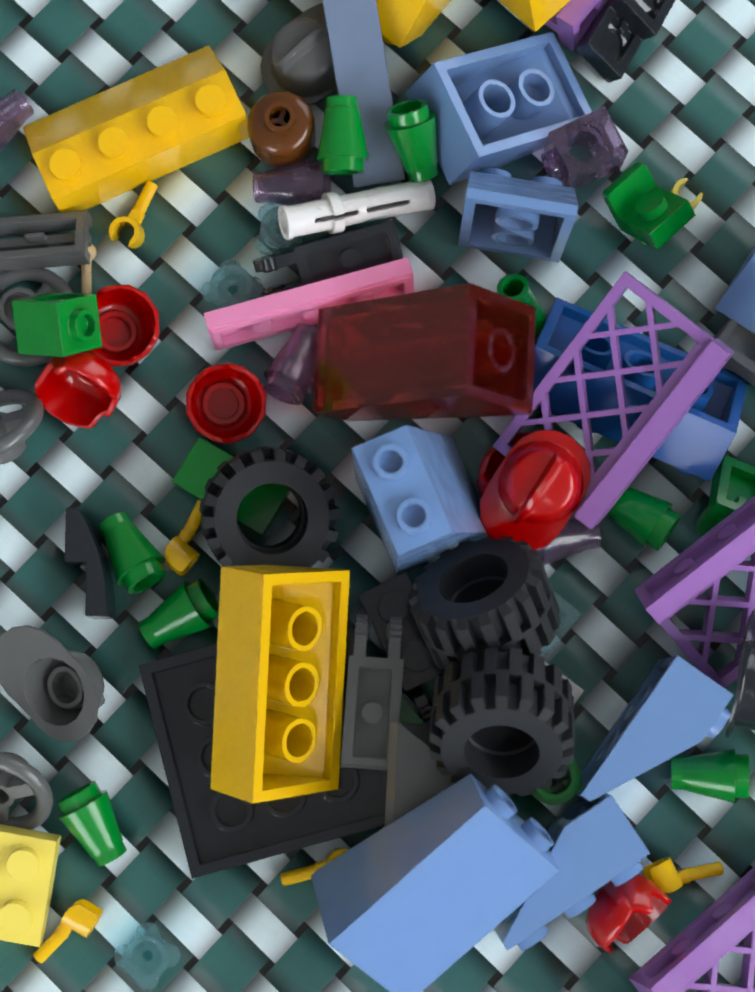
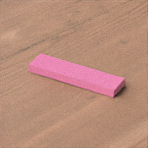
(285, 309)

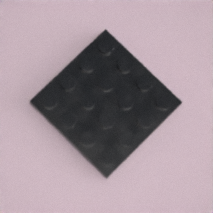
(225, 830)

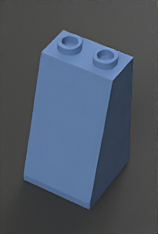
(417, 494)
(432, 884)

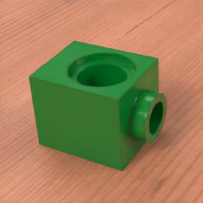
(57, 324)

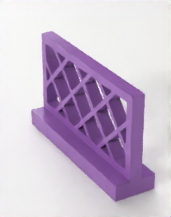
(657, 417)
(701, 569)
(704, 943)

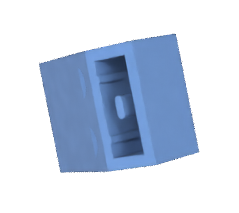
(590, 849)

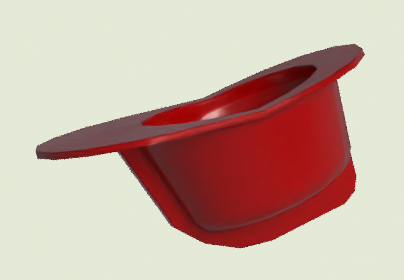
(536, 488)

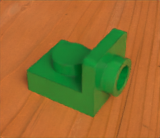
(645, 208)
(730, 488)

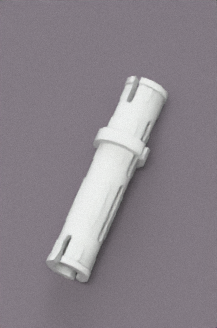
(337, 211)

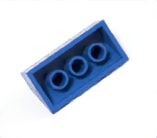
(701, 435)

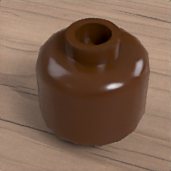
(281, 128)

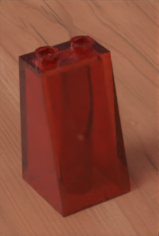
(426, 356)

